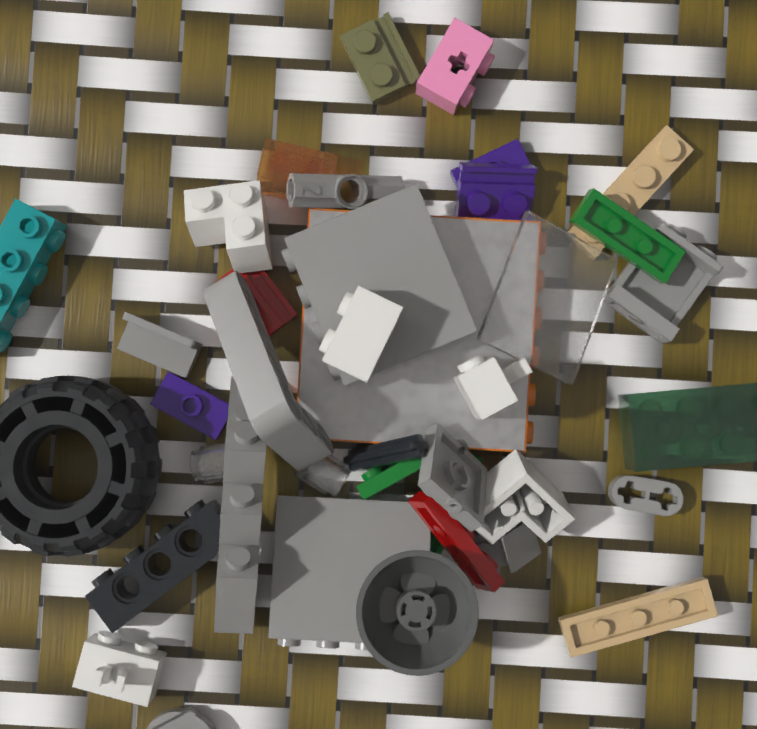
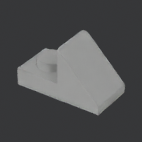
(513, 548)

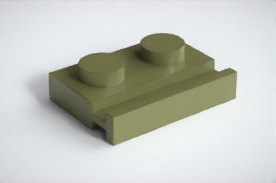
(380, 58)

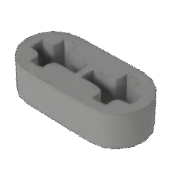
(645, 504)

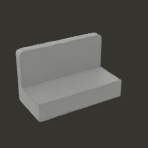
(159, 345)

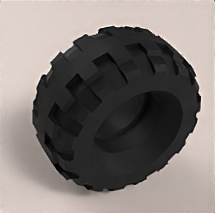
(126, 465)

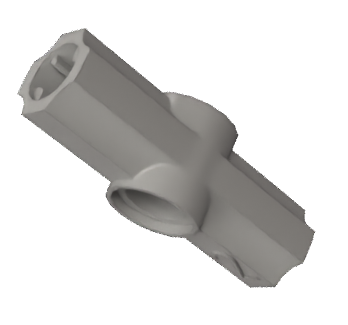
(323, 190)

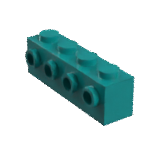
(25, 248)

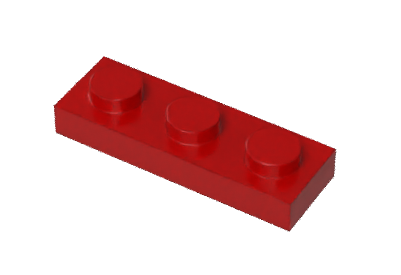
(459, 543)

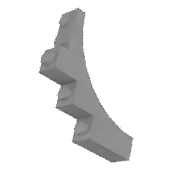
(239, 521)

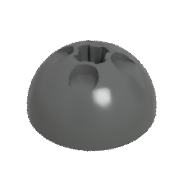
(432, 630)

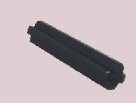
(386, 453)

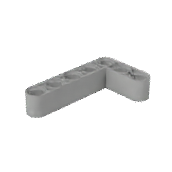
(260, 377)

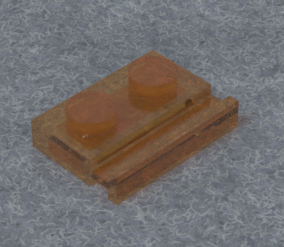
(283, 158)

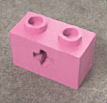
(458, 46)

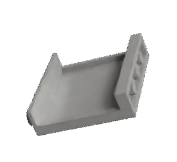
(393, 253)
(323, 559)

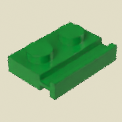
(378, 479)

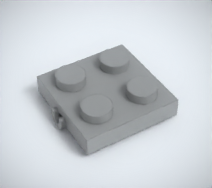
(453, 477)

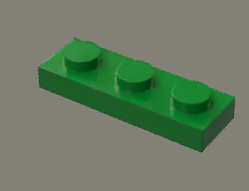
(627, 236)

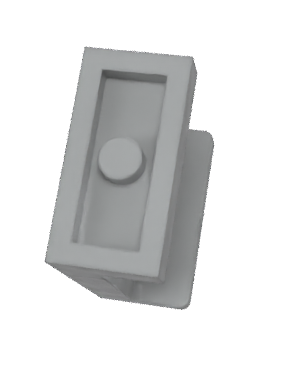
(658, 306)

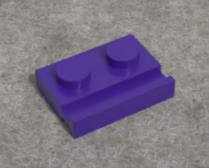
(495, 190)

